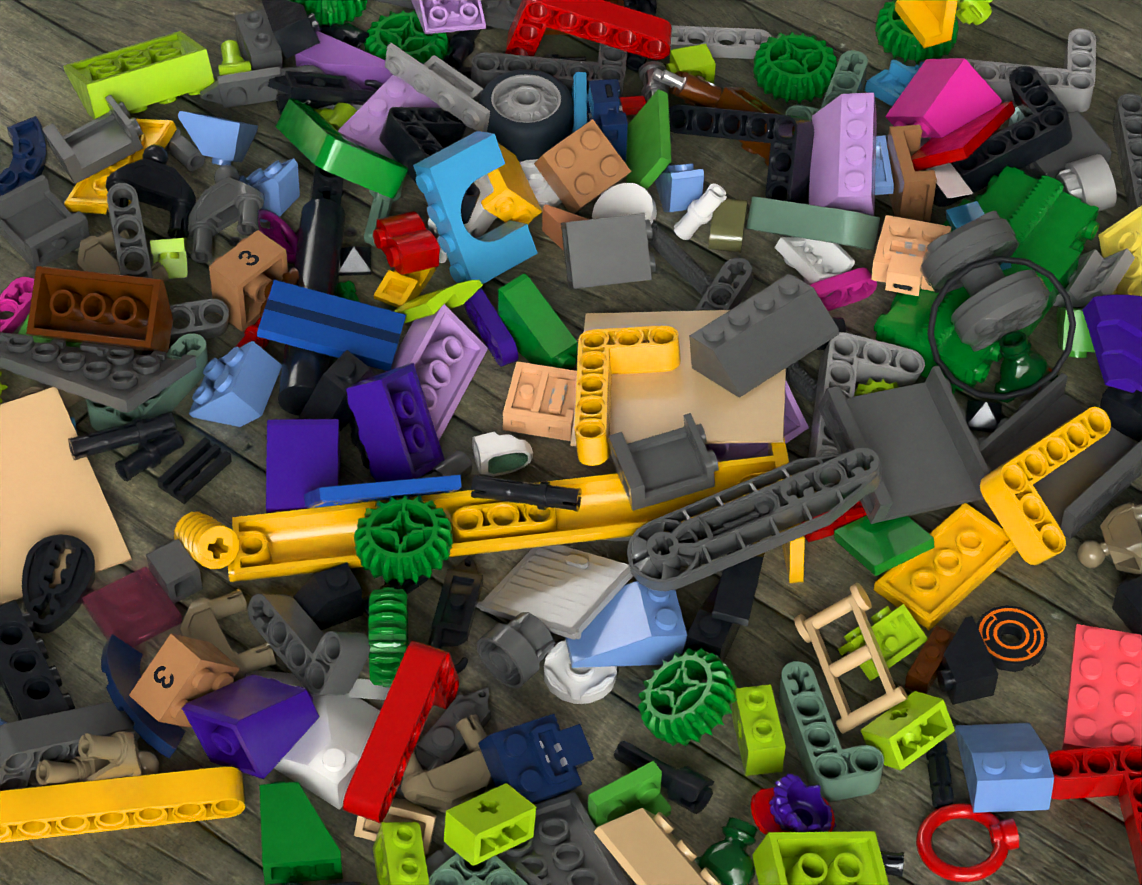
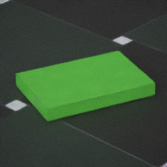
(649, 141)

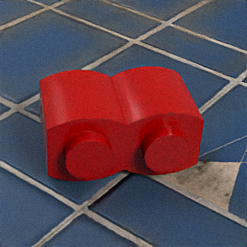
(406, 243)

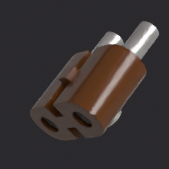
(689, 87)

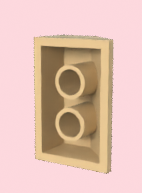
(651, 852)

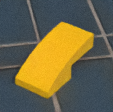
(399, 288)

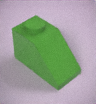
(1082, 341)

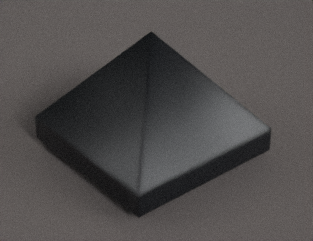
(355, 261)
(983, 415)

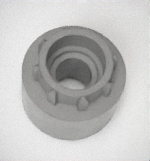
(1090, 181)

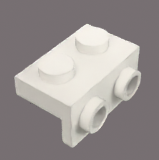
(814, 258)

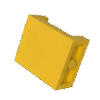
(928, 19)
(512, 193)

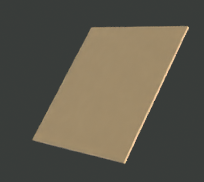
(657, 401)
(48, 491)

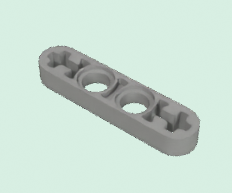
(713, 36)

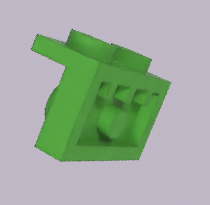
(629, 794)

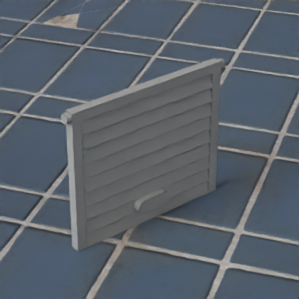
(559, 588)

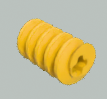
(207, 540)

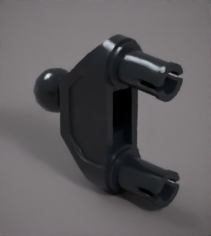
(158, 187)

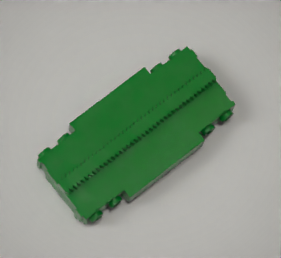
(1049, 232)

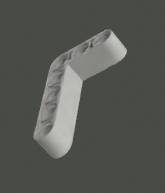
(1071, 84)
(854, 360)

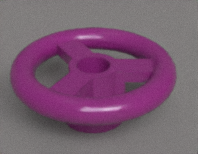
(277, 226)

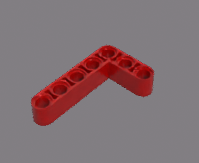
(590, 20)
(422, 680)
(1113, 779)

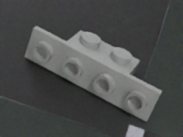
(442, 85)

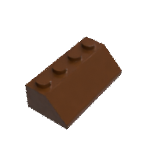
(100, 309)

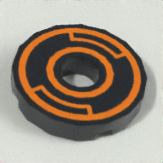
(1016, 622)

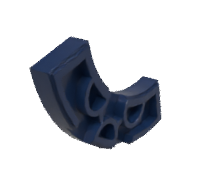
(28, 154)
(123, 672)

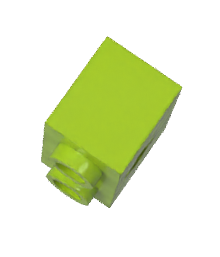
(909, 729)
(758, 730)
(489, 824)

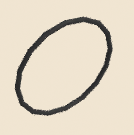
(963, 272)

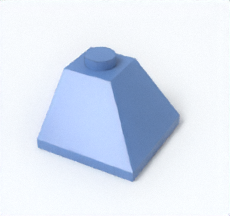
(219, 137)

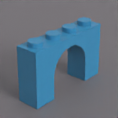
(444, 182)

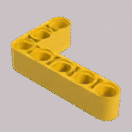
(608, 353)
(1014, 498)

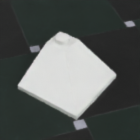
(331, 747)

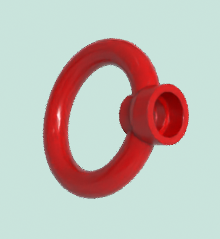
(1002, 835)

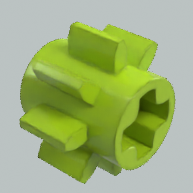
(973, 11)

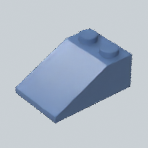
(632, 630)
(1005, 767)

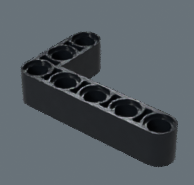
(420, 132)
(779, 133)
(1037, 135)

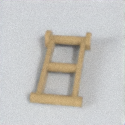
(809, 631)

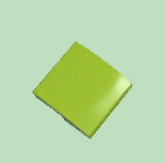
(431, 302)

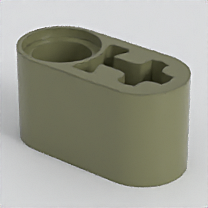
(728, 226)

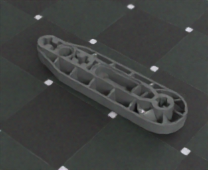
(750, 518)

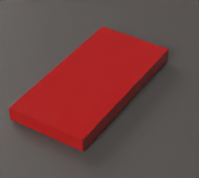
(963, 141)

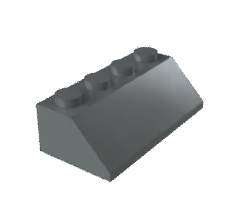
(762, 336)

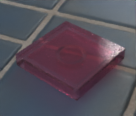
(132, 608)

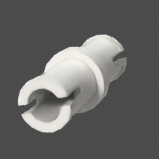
(700, 211)

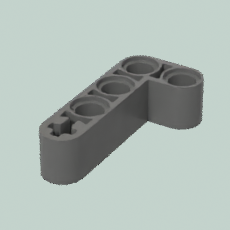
(318, 660)
(53, 739)

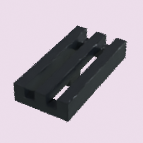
(189, 467)

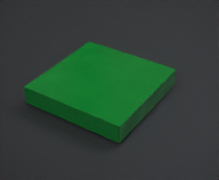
(883, 543)

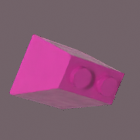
(943, 98)

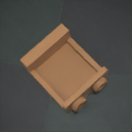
(912, 189)

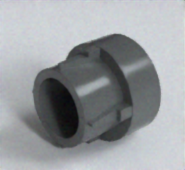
(515, 649)

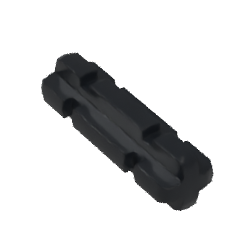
(940, 775)

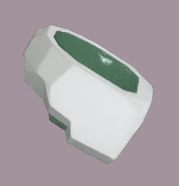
(500, 453)

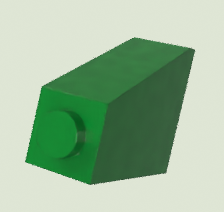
(535, 325)
(294, 837)

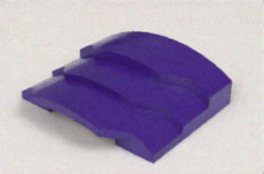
(1117, 338)

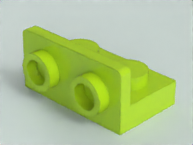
(896, 636)
(400, 854)

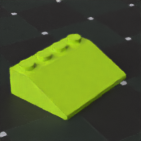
(142, 74)
(820, 859)

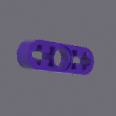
(491, 328)

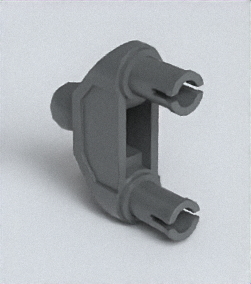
(221, 207)

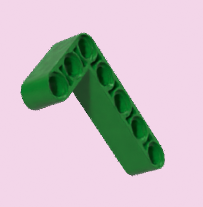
(336, 154)

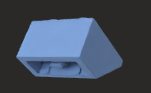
(236, 386)

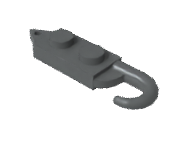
(249, 86)
(443, 741)

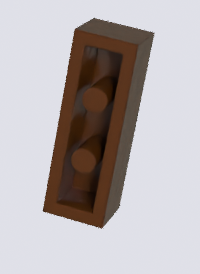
(929, 661)

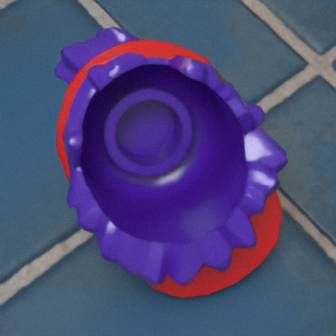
(792, 808)

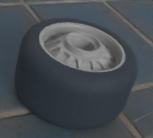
(528, 112)

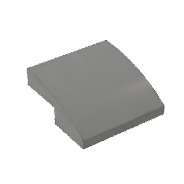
(1096, 277)

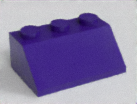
(395, 425)

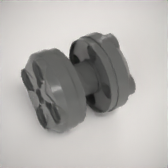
(995, 301)

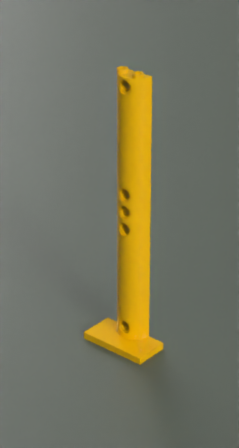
(324, 536)

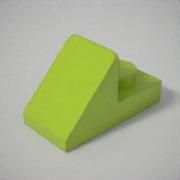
(172, 255)

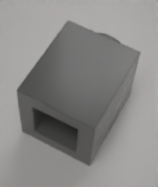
(175, 570)

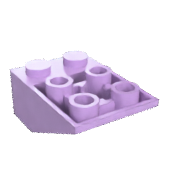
(449, 15)

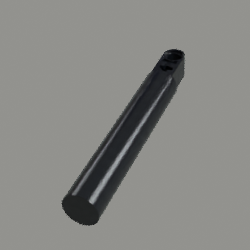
(318, 267)

